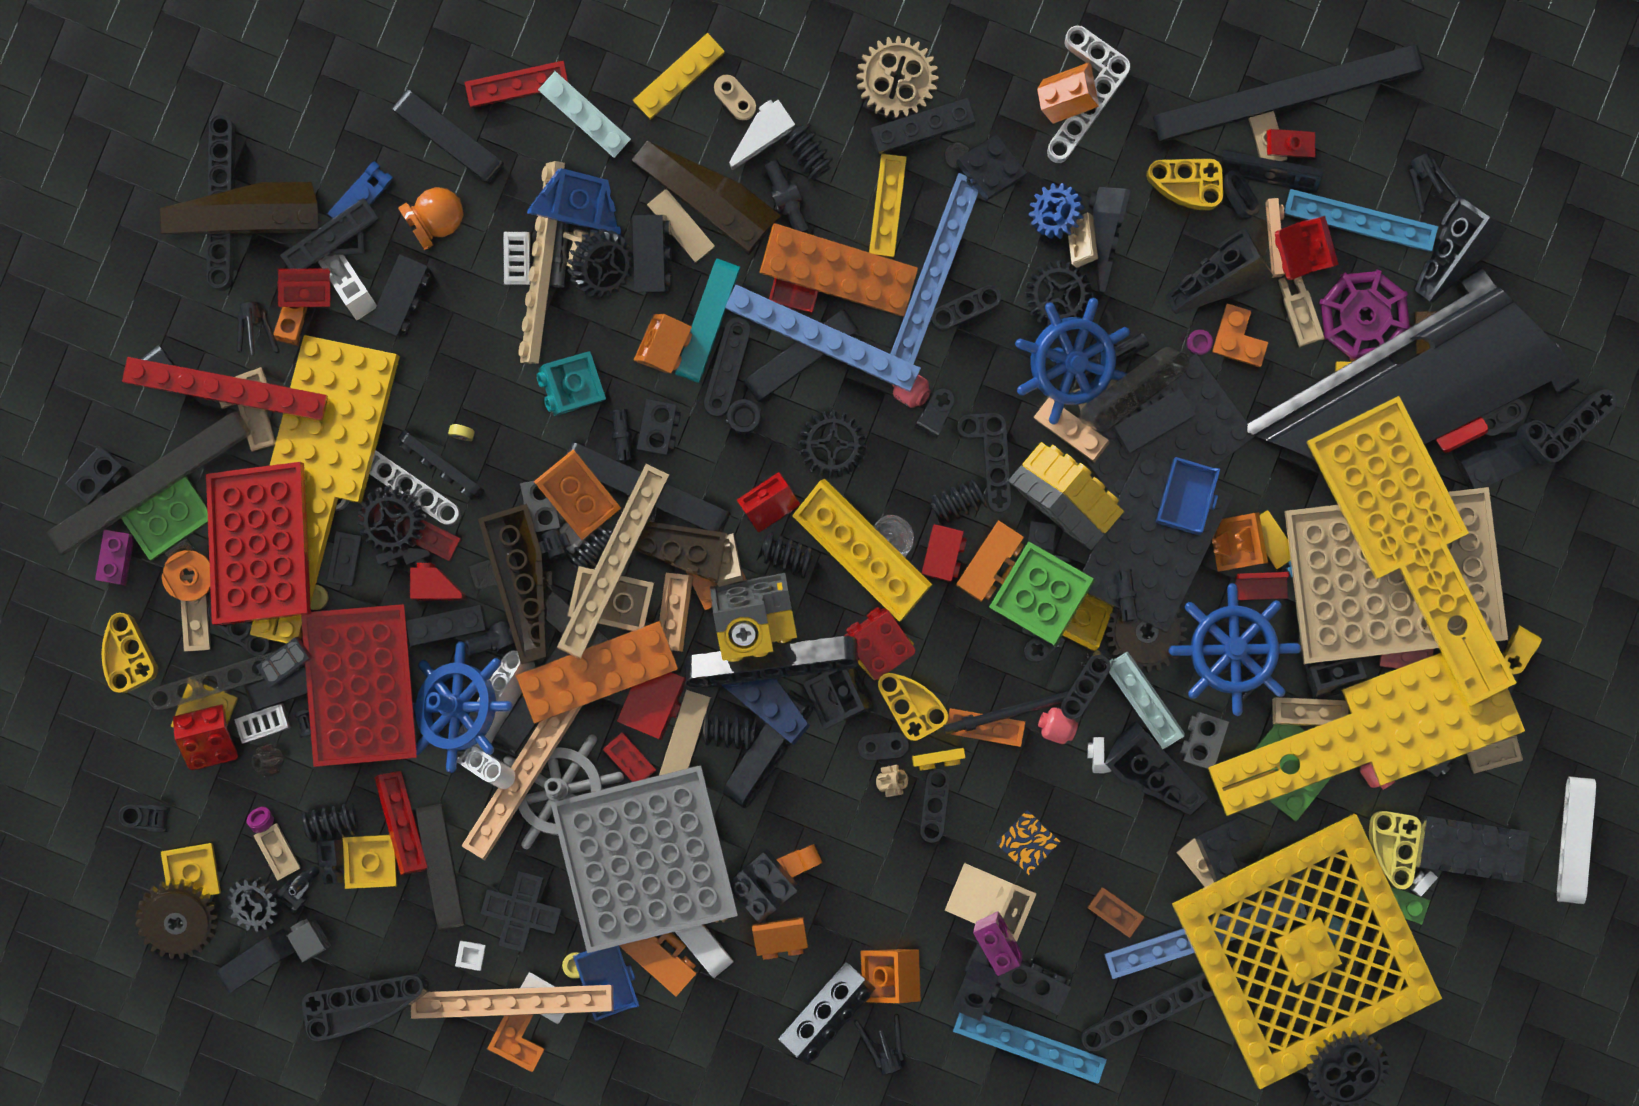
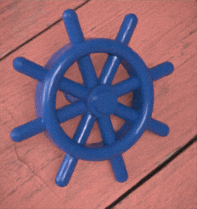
(1071, 359)
(1234, 649)
(456, 706)

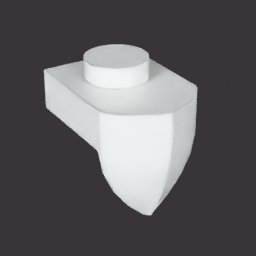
(1096, 751)

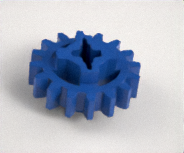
(1066, 213)

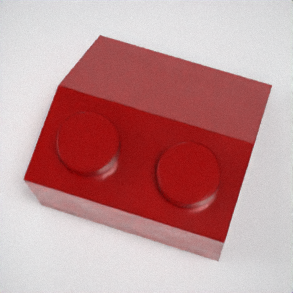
(433, 585)

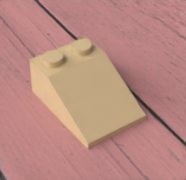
(626, 606)

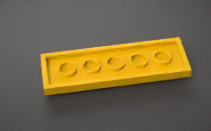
(862, 550)

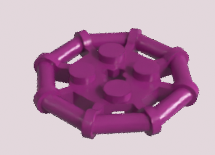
(1363, 300)

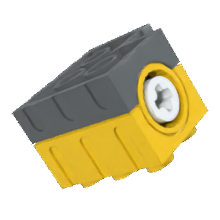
(1067, 494)
(752, 616)

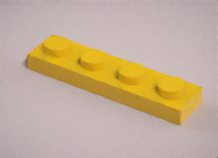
(678, 76)
(887, 205)

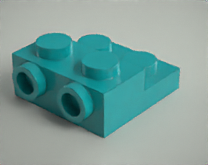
(570, 383)

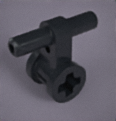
(294, 893)

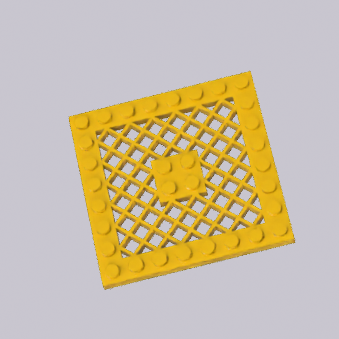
(1306, 949)

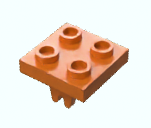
(1239, 542)

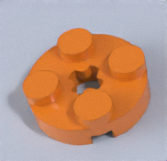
(174, 572)

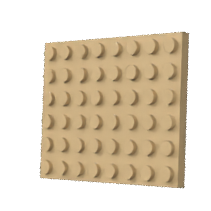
(1353, 614)

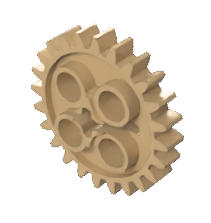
(876, 71)

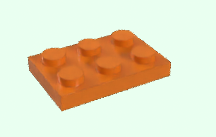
(577, 494)

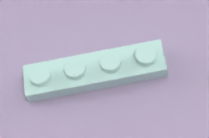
(584, 114)
(1145, 700)

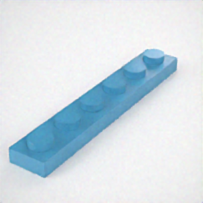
(1361, 220)
(1032, 1046)

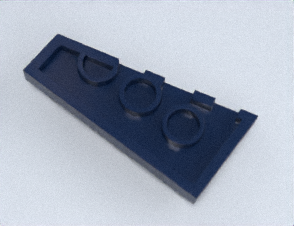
(773, 705)

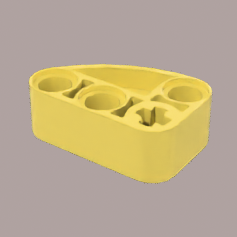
(1387, 844)

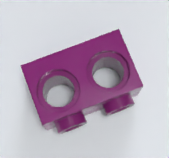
(114, 557)
(998, 943)

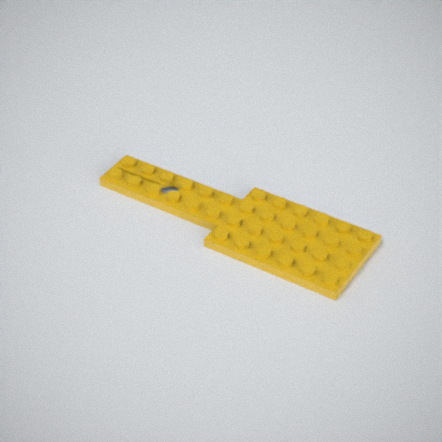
(334, 450)
(1405, 522)
(1395, 722)

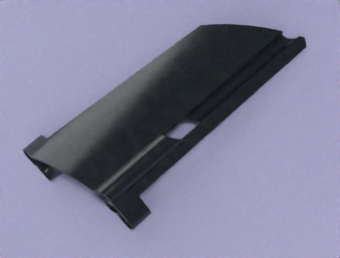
(1477, 360)

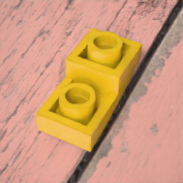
(1275, 541)

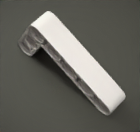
(1105, 76)
(418, 489)
(506, 689)

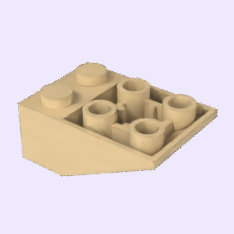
(982, 894)

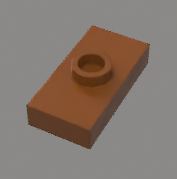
(1115, 912)

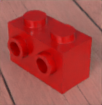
(943, 553)

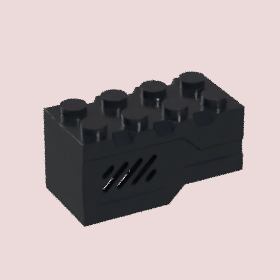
(1472, 849)

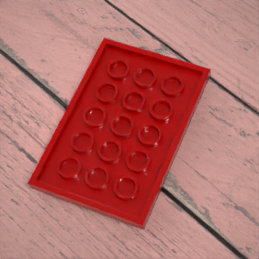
(258, 543)
(359, 685)

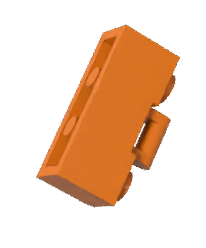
(982, 570)
(664, 966)

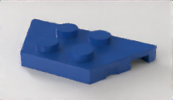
(577, 201)

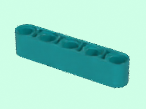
(708, 320)

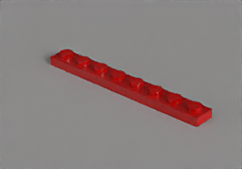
(225, 388)

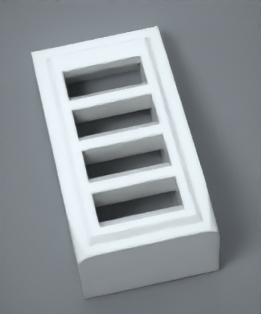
(516, 236)
(282, 717)

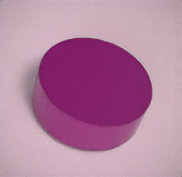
(1199, 342)
(260, 819)

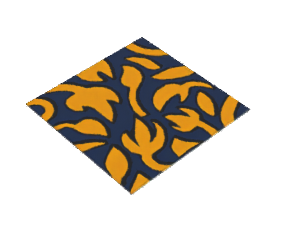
(1028, 842)

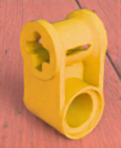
(1521, 647)

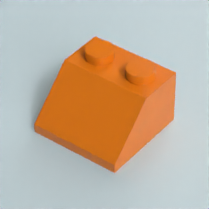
(1068, 93)
(663, 343)
(779, 937)
(892, 974)

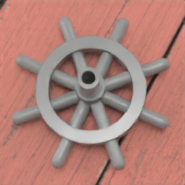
(560, 788)

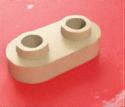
(734, 97)

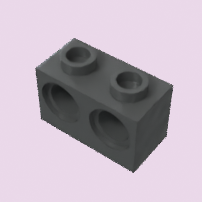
(537, 507)
(1211, 743)
(308, 939)

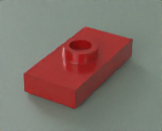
(1290, 143)
(629, 758)

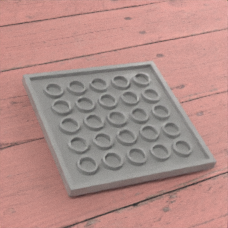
(644, 859)

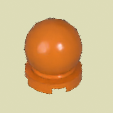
(435, 214)

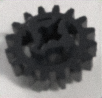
(253, 904)

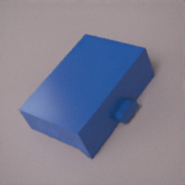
(1188, 496)
(608, 968)

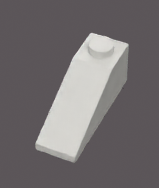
(767, 128)
(348, 285)

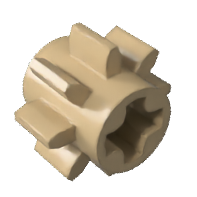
(892, 780)

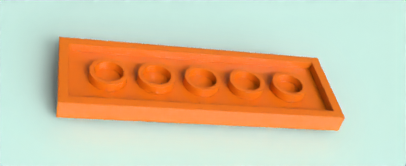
(838, 270)
(598, 673)

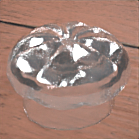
(897, 532)

